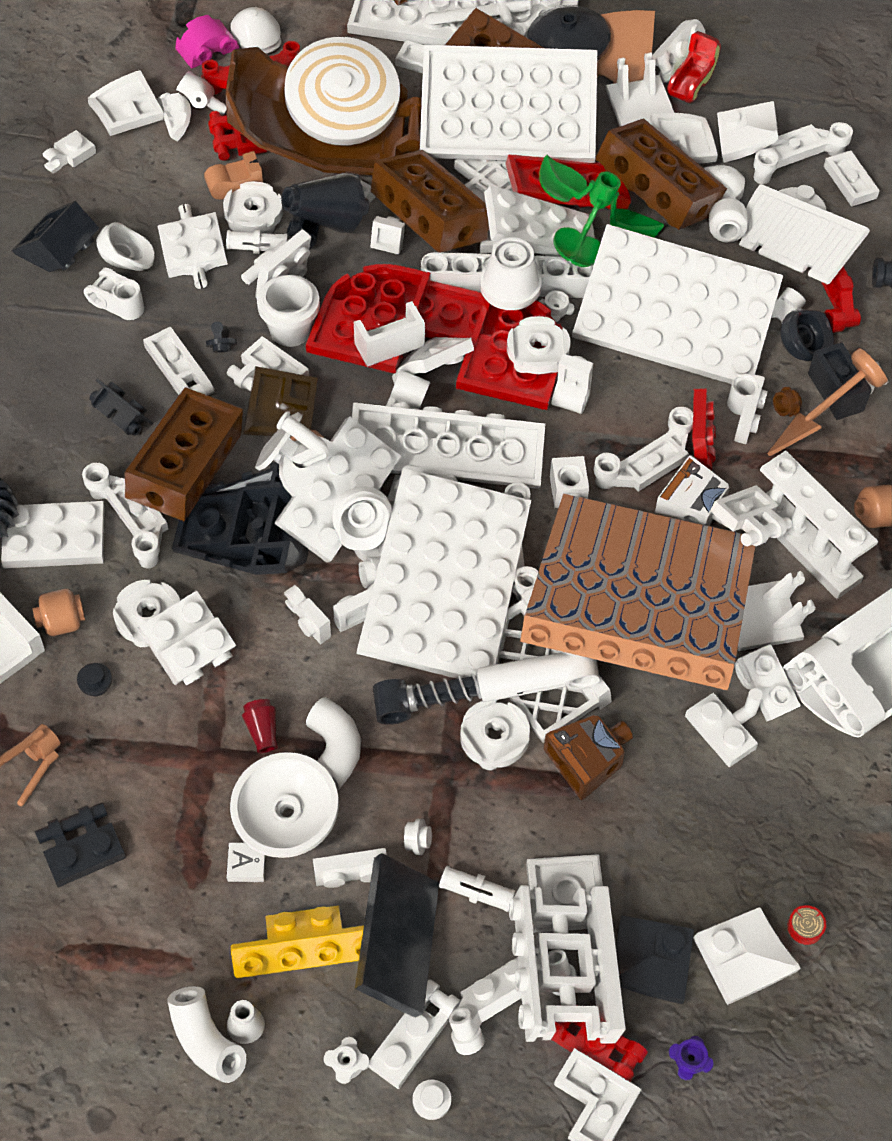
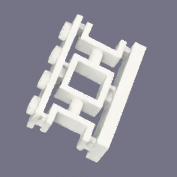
(596, 964)

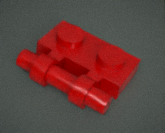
(223, 143)
(703, 429)

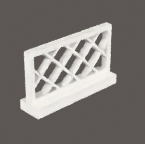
(596, 695)

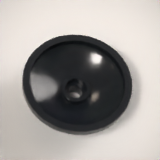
(571, 29)

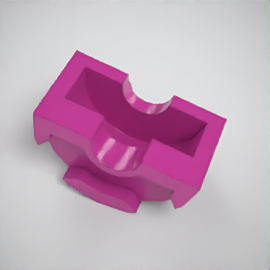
(203, 39)

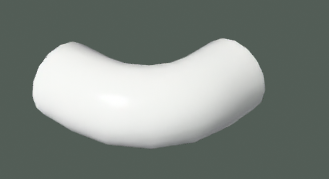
(341, 739)
(201, 1037)

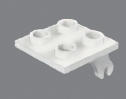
(638, 98)
(770, 615)

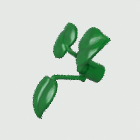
(564, 184)

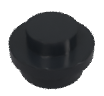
(94, 679)

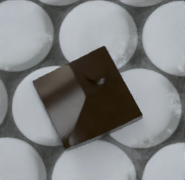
(274, 394)

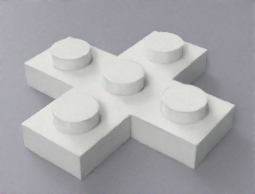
(483, 174)

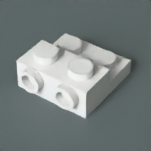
(187, 639)

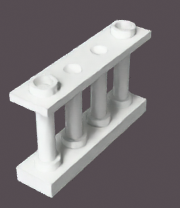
(833, 522)

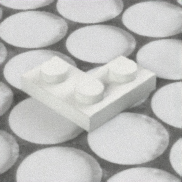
(604, 1093)

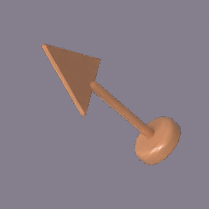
(804, 425)

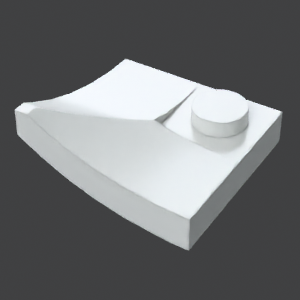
(126, 104)
(747, 130)
(689, 133)
(434, 354)
(745, 955)

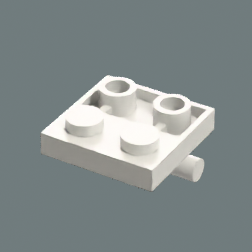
(285, 259)

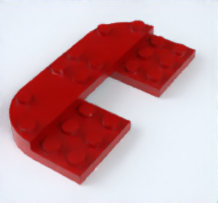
(380, 298)

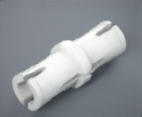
(253, 240)
(453, 879)

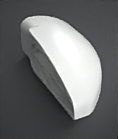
(849, 670)

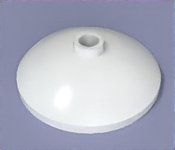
(281, 784)

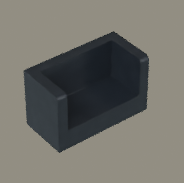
(829, 371)

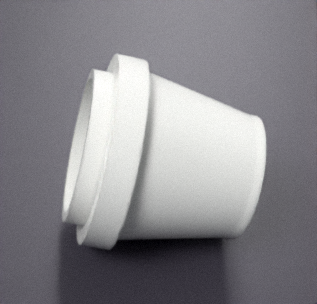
(511, 275)
(288, 308)

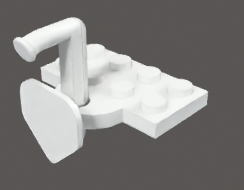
(318, 474)

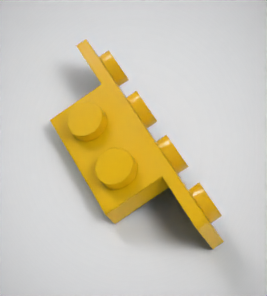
(298, 942)

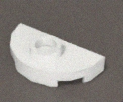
(175, 113)

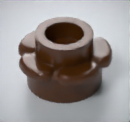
(787, 402)

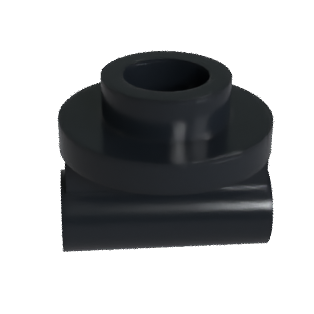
(221, 342)

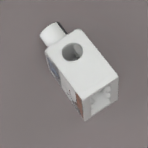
(692, 494)

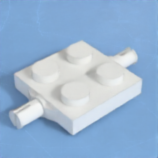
(192, 245)

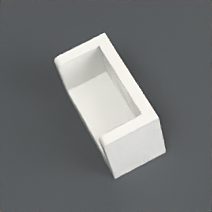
(392, 338)

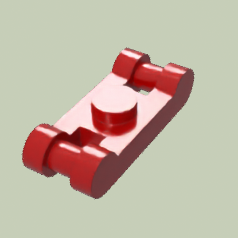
(601, 1052)

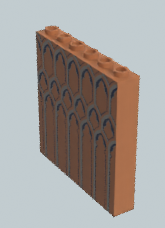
(641, 592)

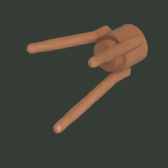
(37, 745)

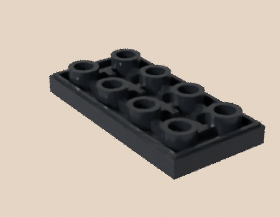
(397, 936)

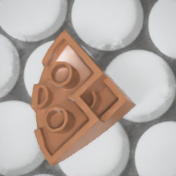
(629, 40)

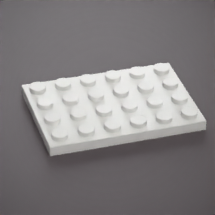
(508, 102)
(677, 305)
(444, 576)

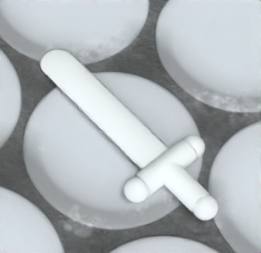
(501, 8)

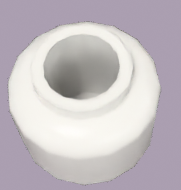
(728, 220)

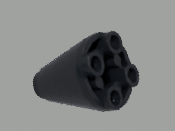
(328, 201)

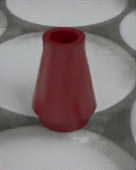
(261, 724)

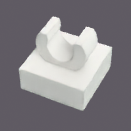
(387, 234)

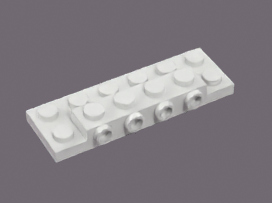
(458, 443)

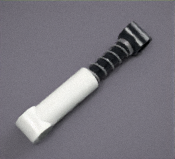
(397, 700)

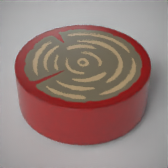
(806, 925)

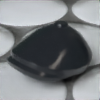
(805, 332)

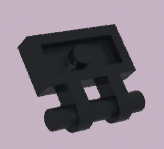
(84, 853)

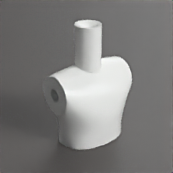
(200, 93)

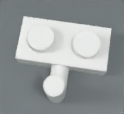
(723, 729)

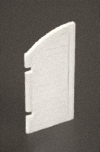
(800, 234)

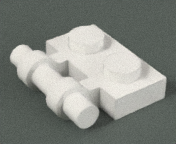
(264, 355)
(746, 510)

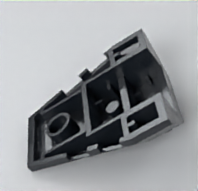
(238, 528)

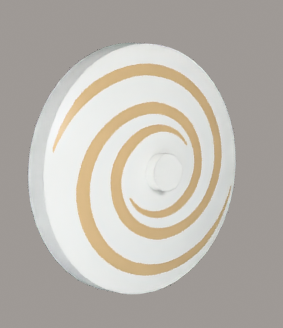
(342, 90)

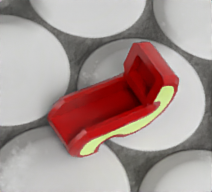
(696, 68)

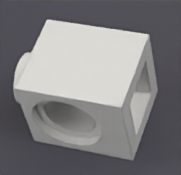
(568, 471)

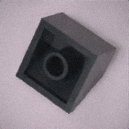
(57, 238)

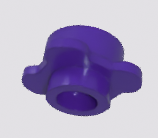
(695, 1047)

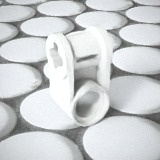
(116, 295)

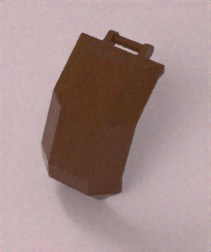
(260, 114)

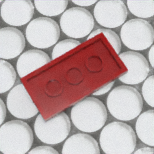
(525, 180)

